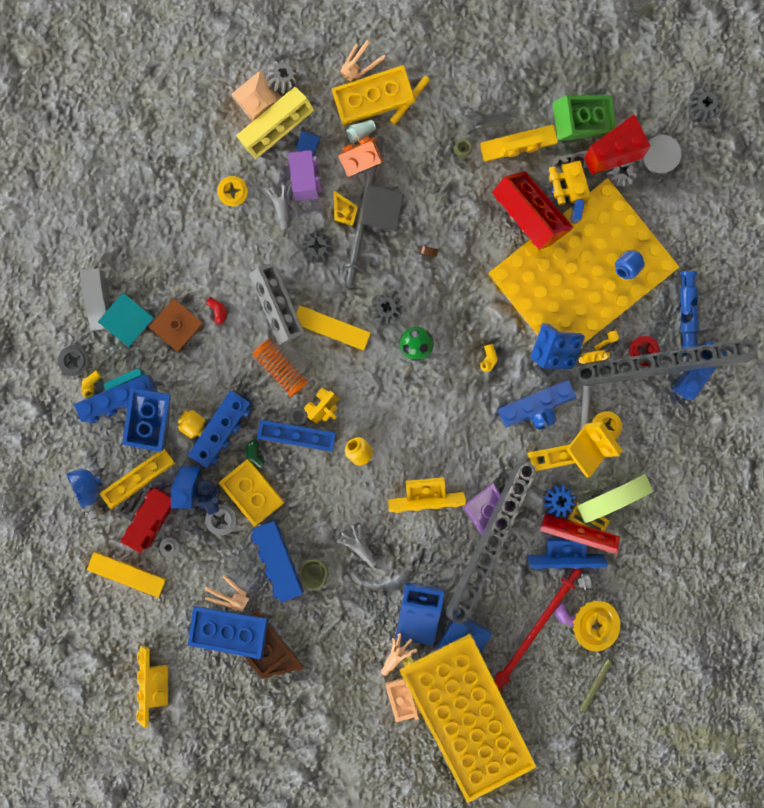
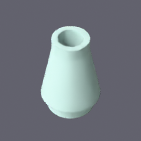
(359, 131)

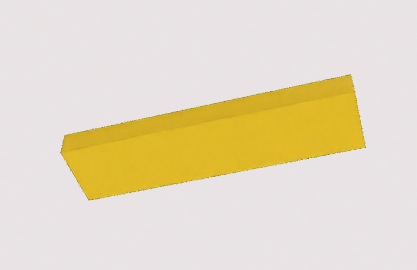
(332, 328)
(137, 478)
(126, 574)

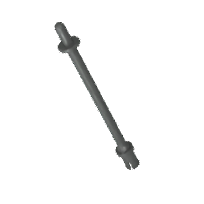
(352, 266)

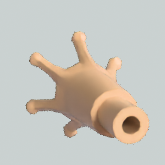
(397, 654)

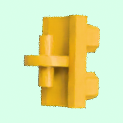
(325, 408)

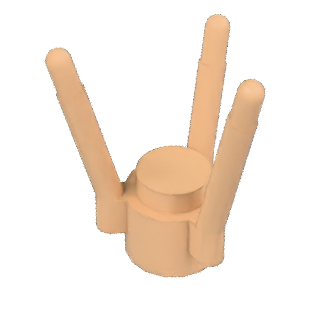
(350, 68)
(236, 603)

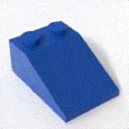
(147, 419)
(456, 631)

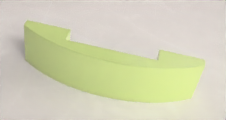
(615, 499)

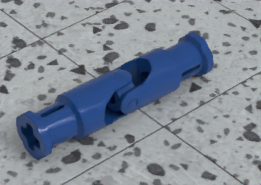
(689, 303)

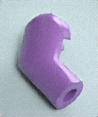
(563, 616)

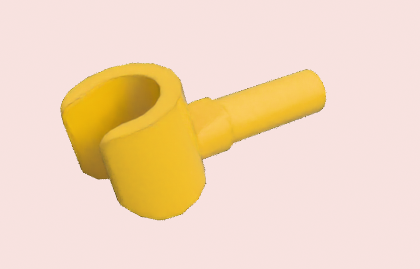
(612, 337)

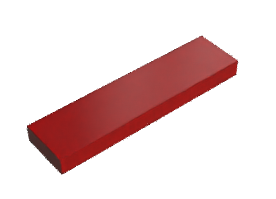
(580, 533)

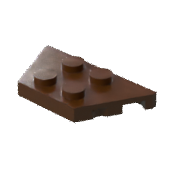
(276, 657)

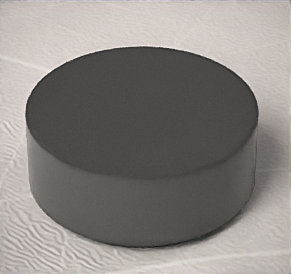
(298, 416)

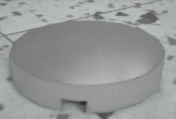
(662, 155)

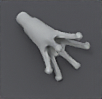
(281, 204)
(359, 546)

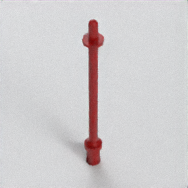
(504, 676)

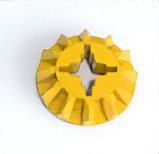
(225, 186)
(594, 357)
(615, 422)

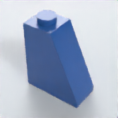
(185, 487)

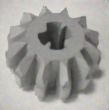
(282, 76)

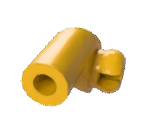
(490, 360)

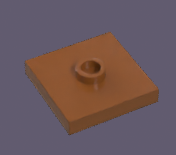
(176, 325)

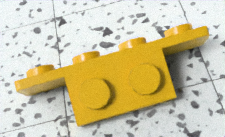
(518, 143)
(426, 495)
(152, 686)

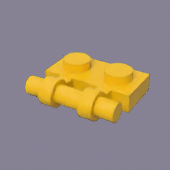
(574, 180)

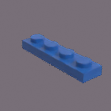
(296, 435)

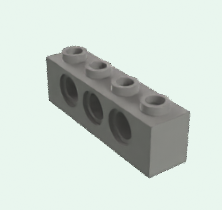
(276, 303)

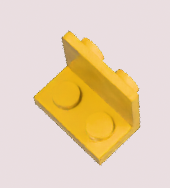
(592, 446)

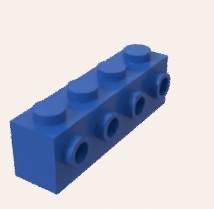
(111, 400)
(220, 428)
(277, 560)

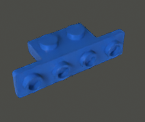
(566, 554)

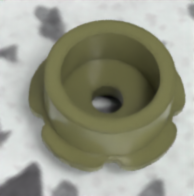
(463, 153)

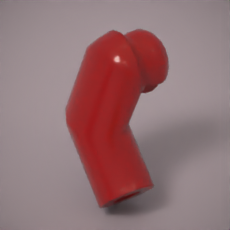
(219, 310)

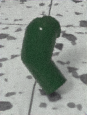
(252, 453)

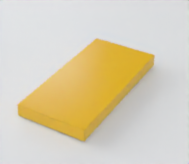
(373, 95)

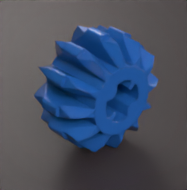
(565, 504)

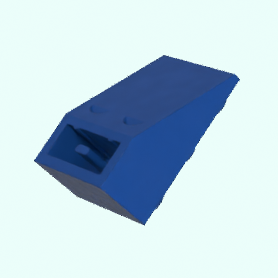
(419, 613)

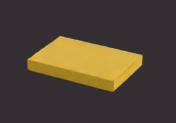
(251, 492)

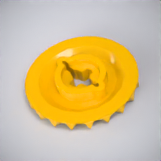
(607, 630)

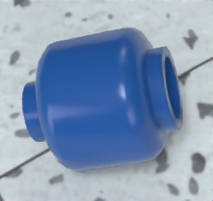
(629, 264)

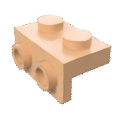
(402, 700)

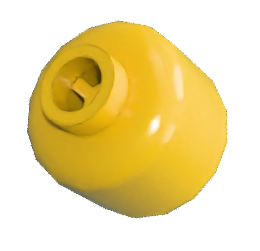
(191, 424)
(359, 451)

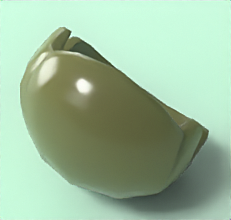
(314, 574)

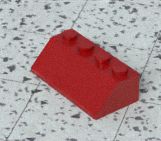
(532, 209)

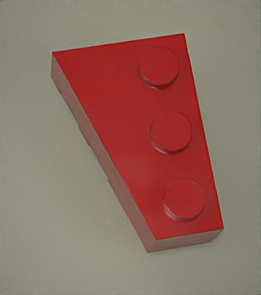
(618, 147)
(148, 520)

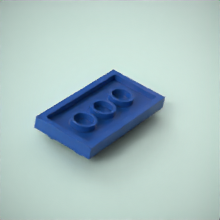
(228, 632)

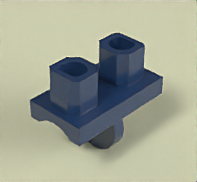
(209, 496)

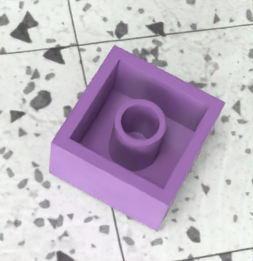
(303, 175)

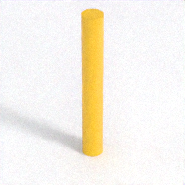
(416, 91)

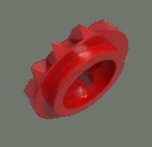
(641, 342)

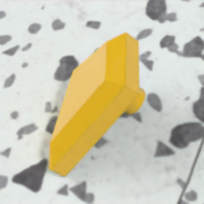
(344, 209)

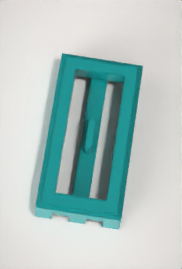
(124, 378)

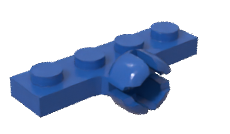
(538, 406)

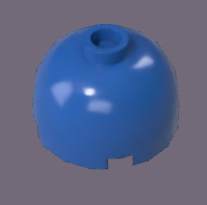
(85, 486)

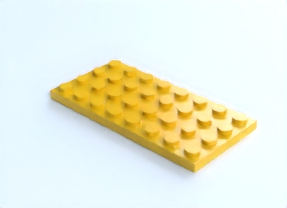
(468, 718)

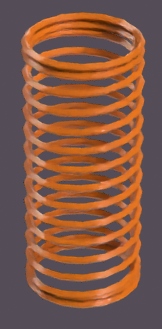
(261, 349)

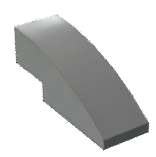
(94, 296)

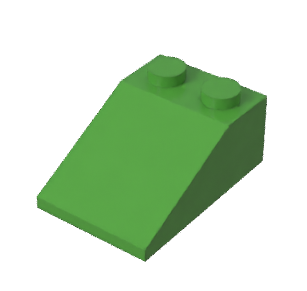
(583, 116)

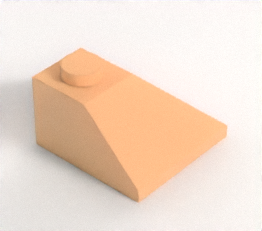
(256, 96)

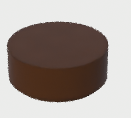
(428, 251)

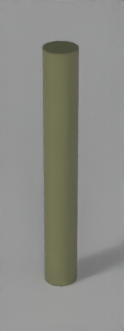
(595, 685)

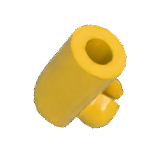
(88, 384)

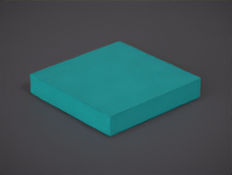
(125, 319)

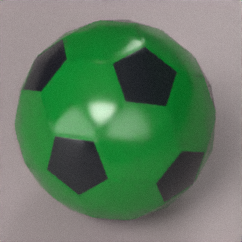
(416, 343)

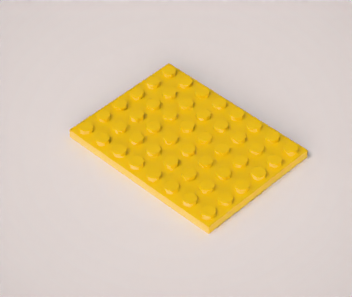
(576, 278)

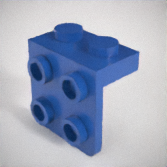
(556, 348)

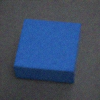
(308, 142)
(577, 210)

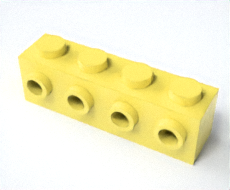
(275, 122)

